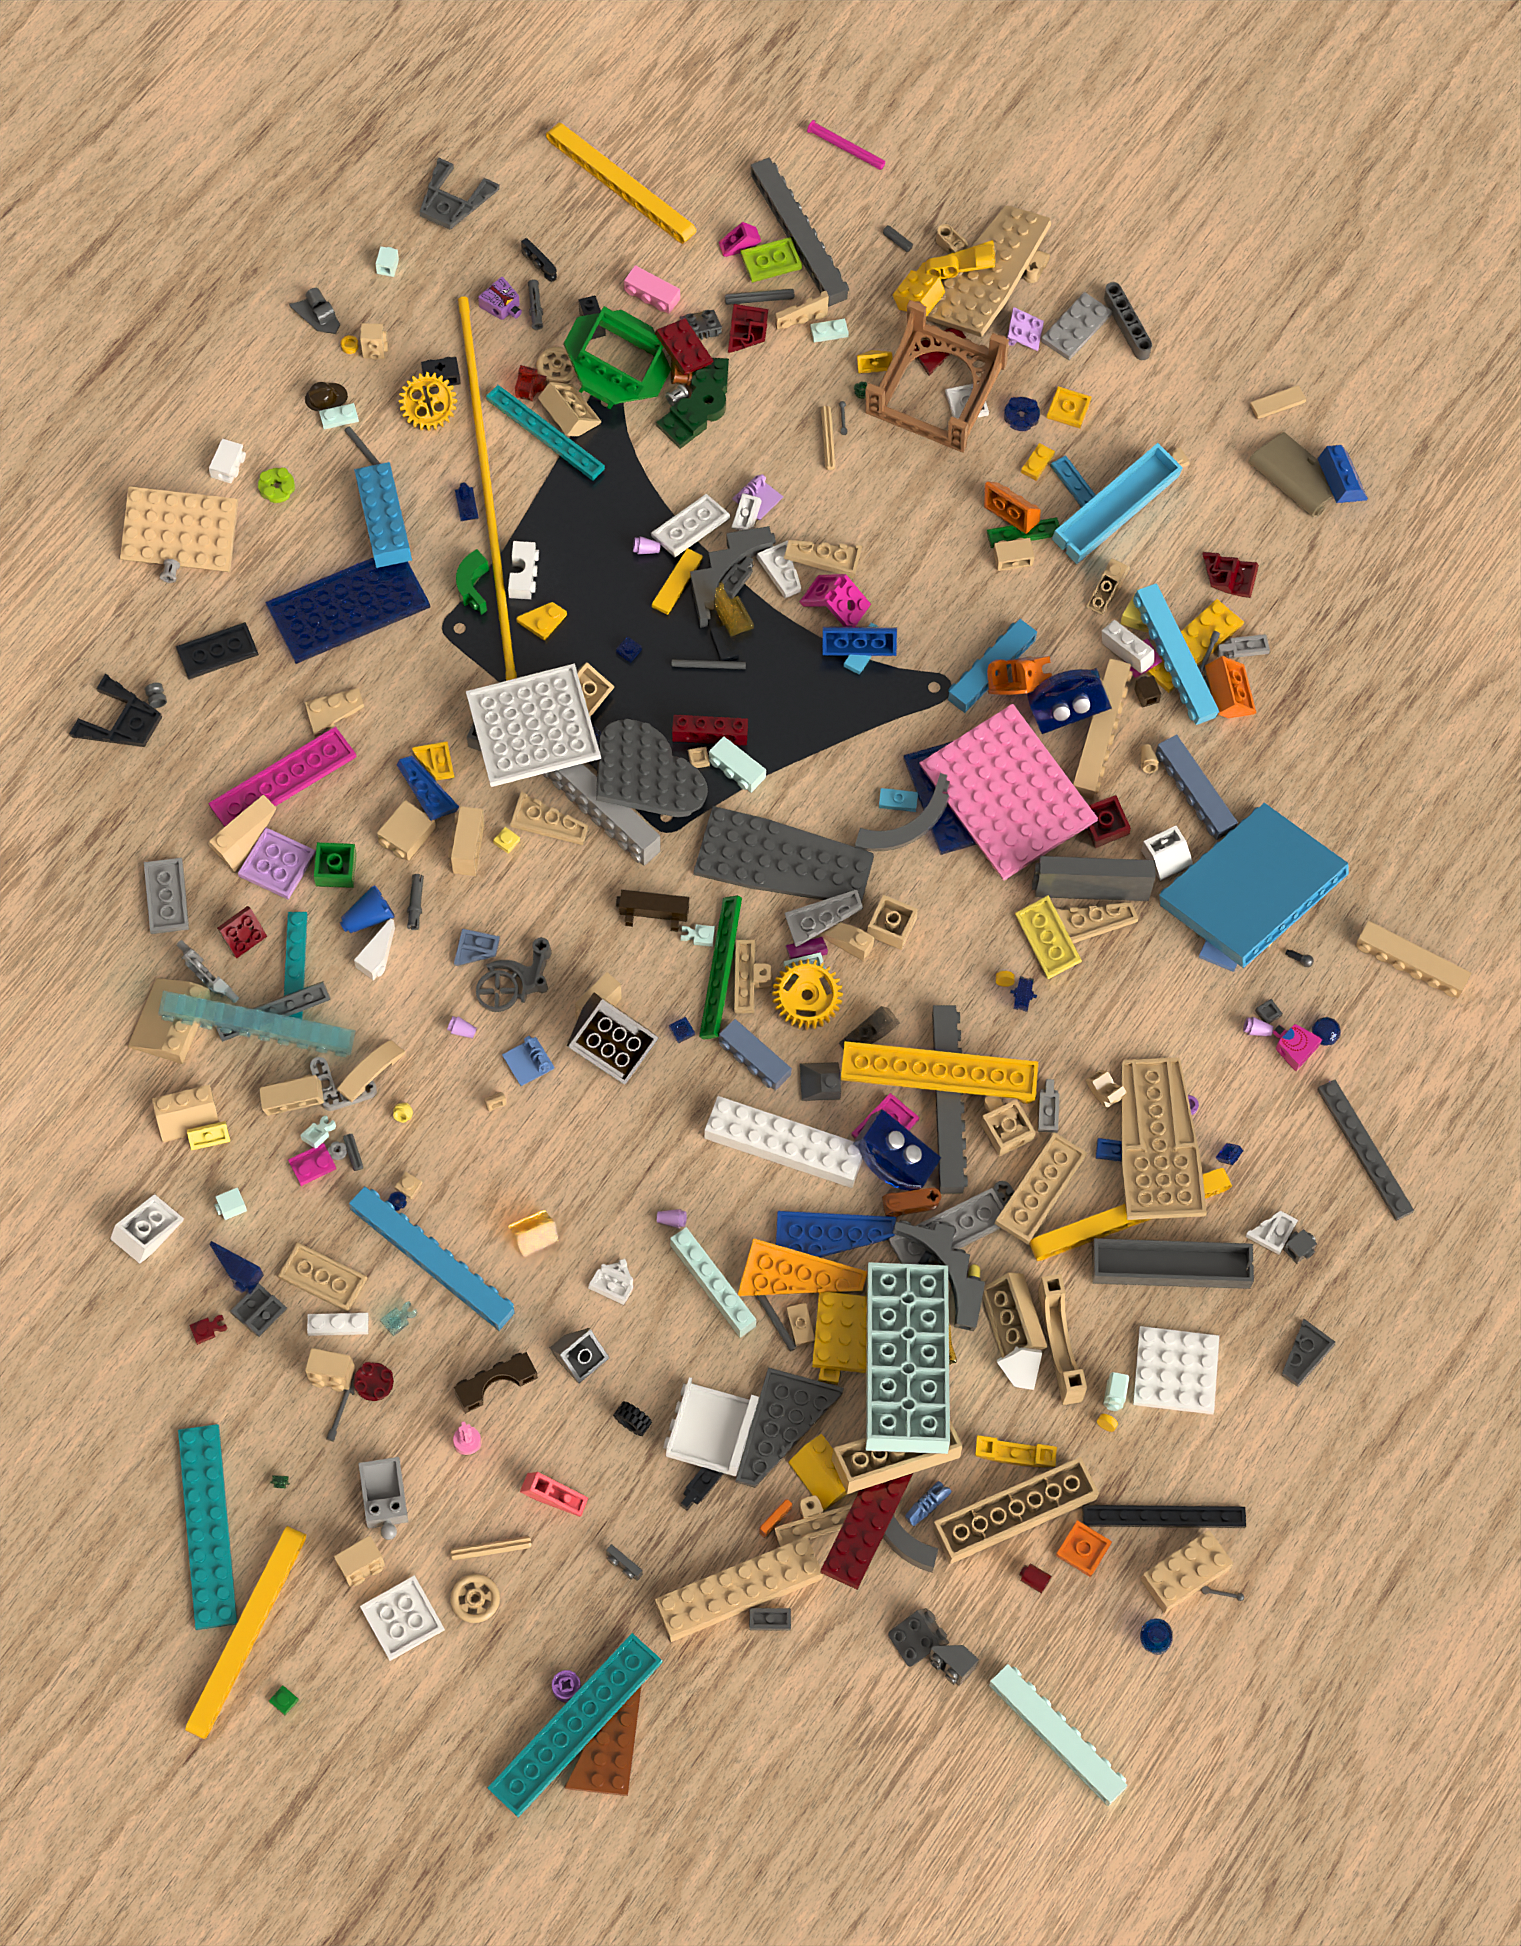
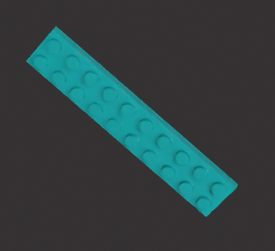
(207, 1527)
(575, 1725)

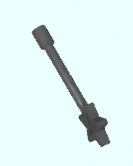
(1214, 638)
(332, 1432)

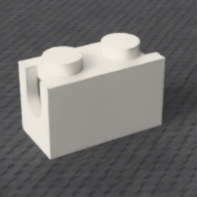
(227, 461)

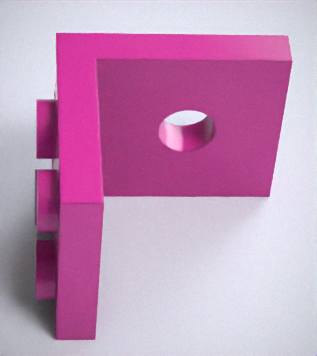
(834, 593)

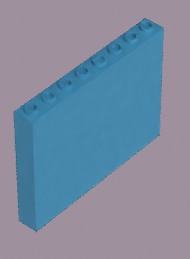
(1253, 884)

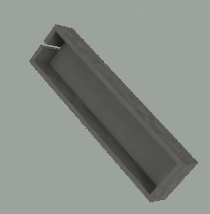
(1172, 1263)

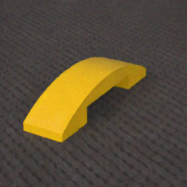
(1015, 1453)

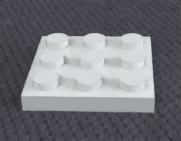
(402, 1618)

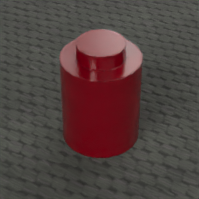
(1034, 1577)

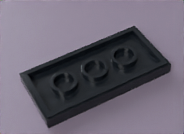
(217, 650)

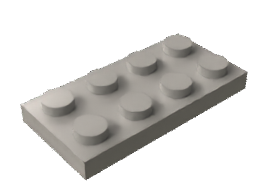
(1076, 326)
(166, 896)

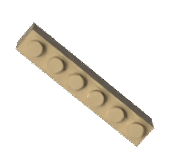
(1413, 959)

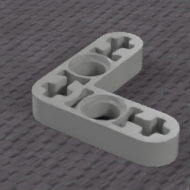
(331, 1091)

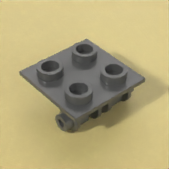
(704, 322)

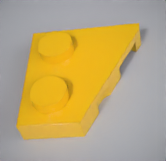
(543, 619)
(435, 759)

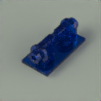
(466, 502)

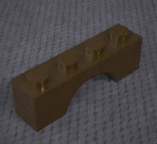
(517, 1370)

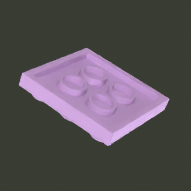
(277, 863)

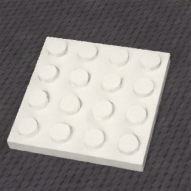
(1176, 1370)

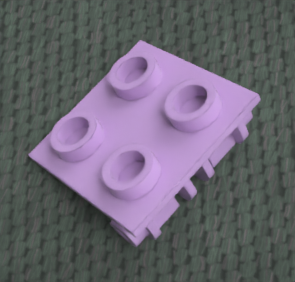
(1024, 329)
(759, 488)

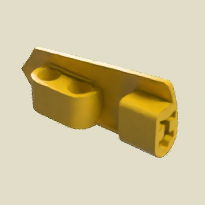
(969, 259)

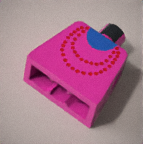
(1296, 1044)

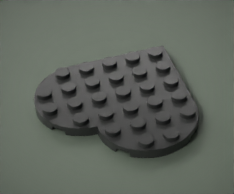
(643, 774)

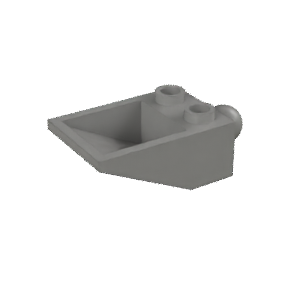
(383, 1491)

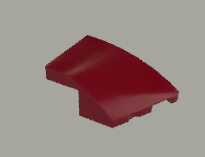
(747, 327)
(1230, 574)

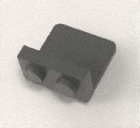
(917, 1636)

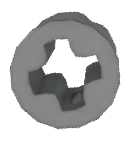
(676, 395)
(172, 574)

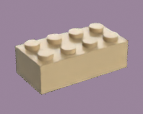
(1186, 1571)

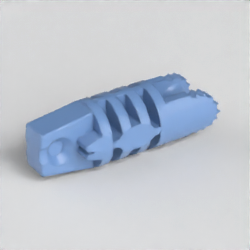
(927, 1503)

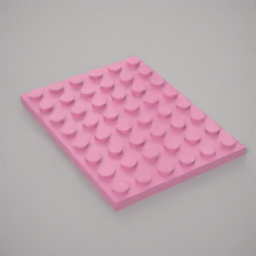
(1009, 792)

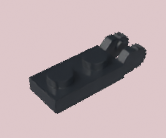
(539, 260)

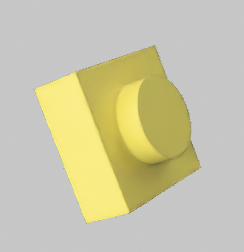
(506, 840)

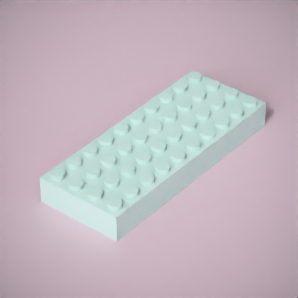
(907, 1358)

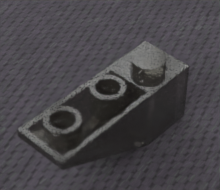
(873, 1028)

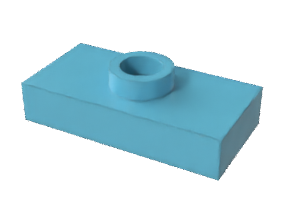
(898, 800)

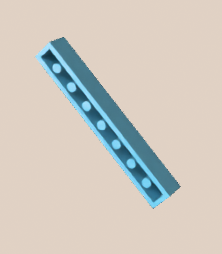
(1176, 654)

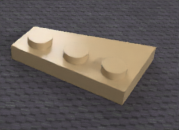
(801, 314)
(330, 709)

